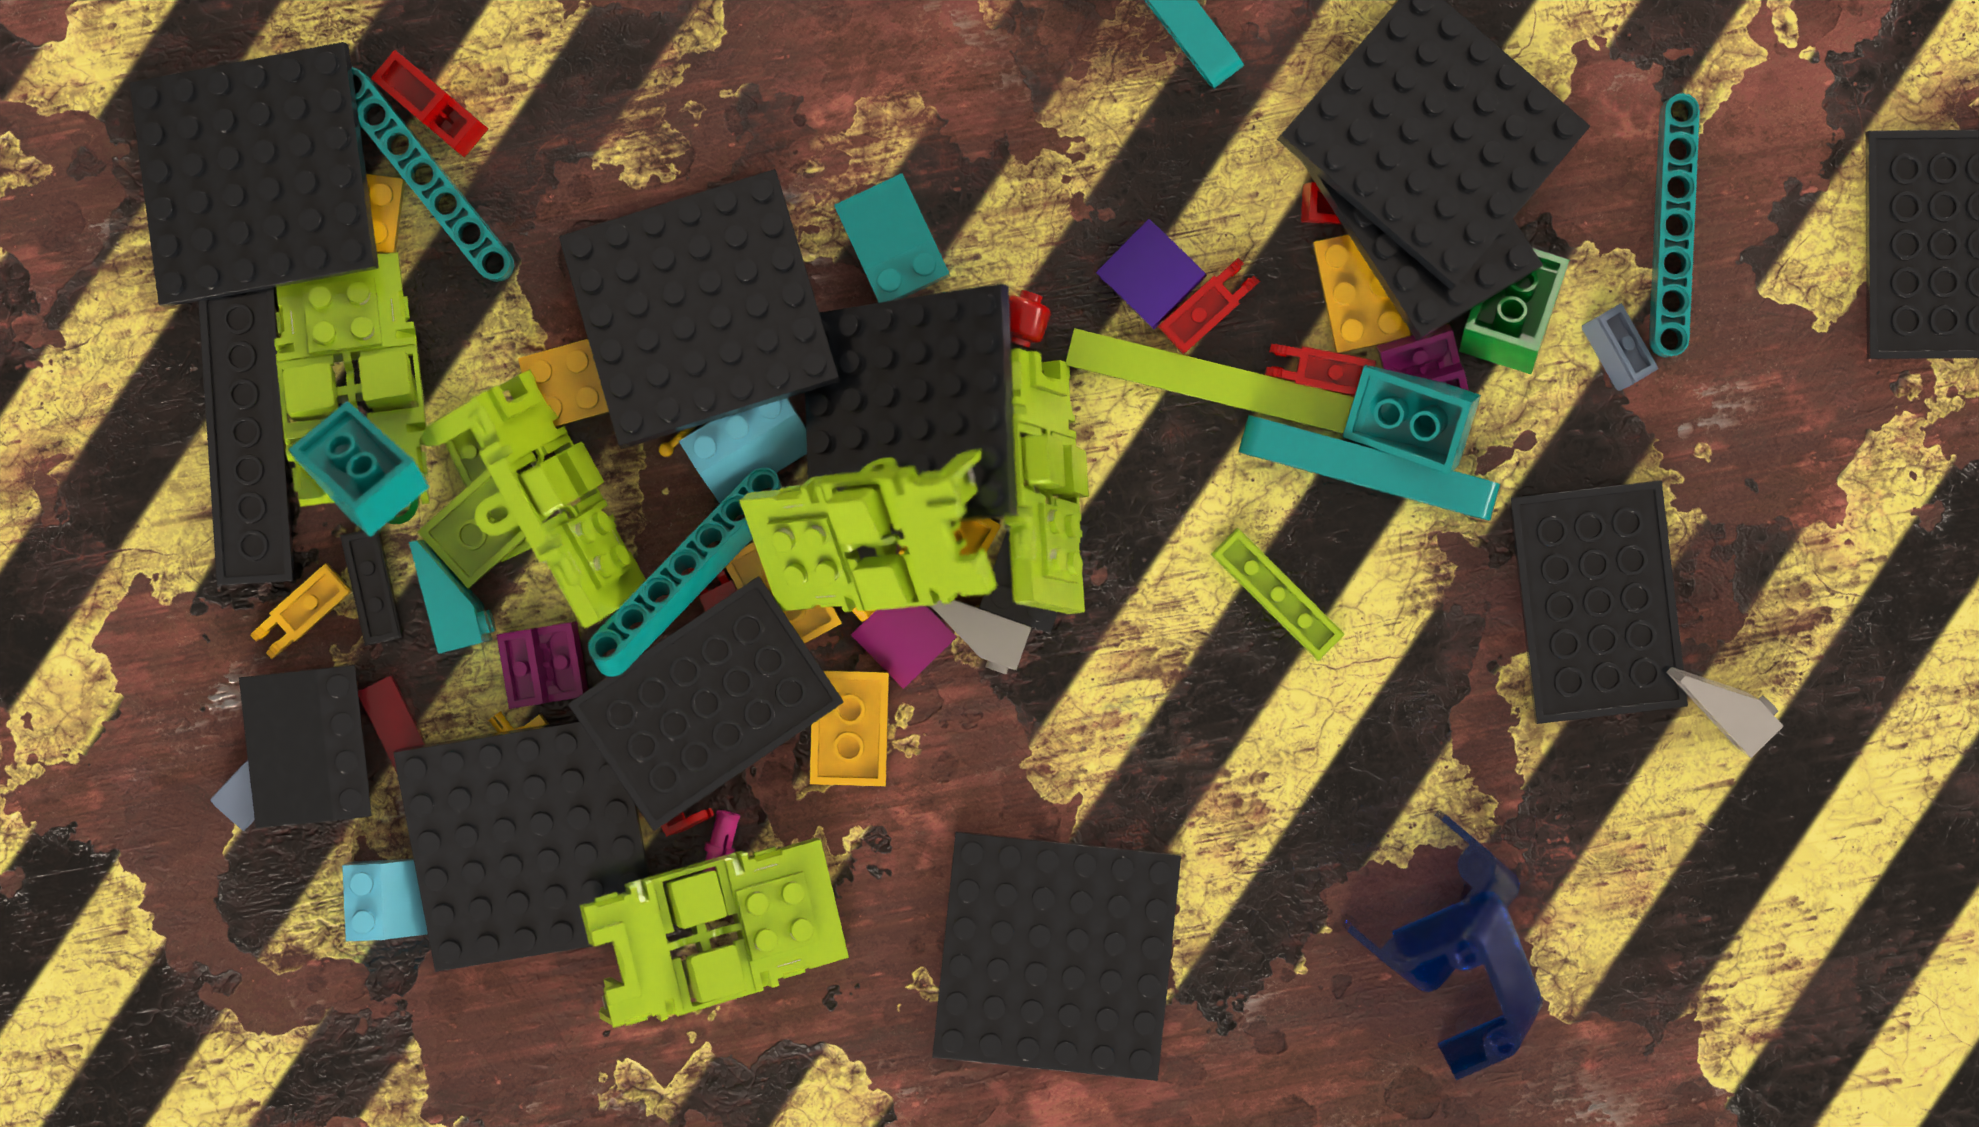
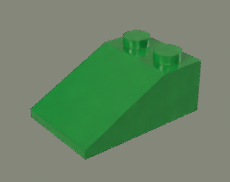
(1515, 321)

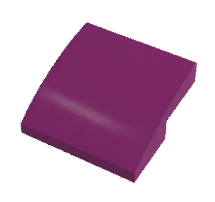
(1429, 358)
(904, 640)
(542, 664)

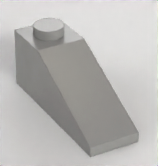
(987, 634)
(1736, 713)

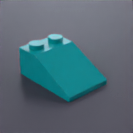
(892, 240)
(1412, 417)
(359, 468)
(452, 608)

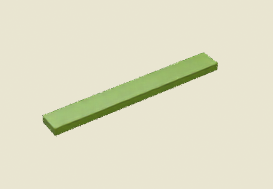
(1209, 381)

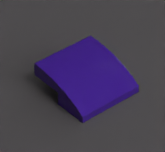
(1151, 274)

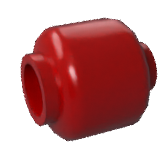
(1027, 318)

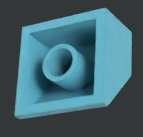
(382, 900)

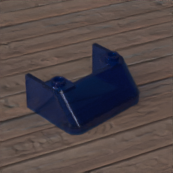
(1479, 870)
(1474, 935)

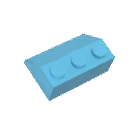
(745, 441)

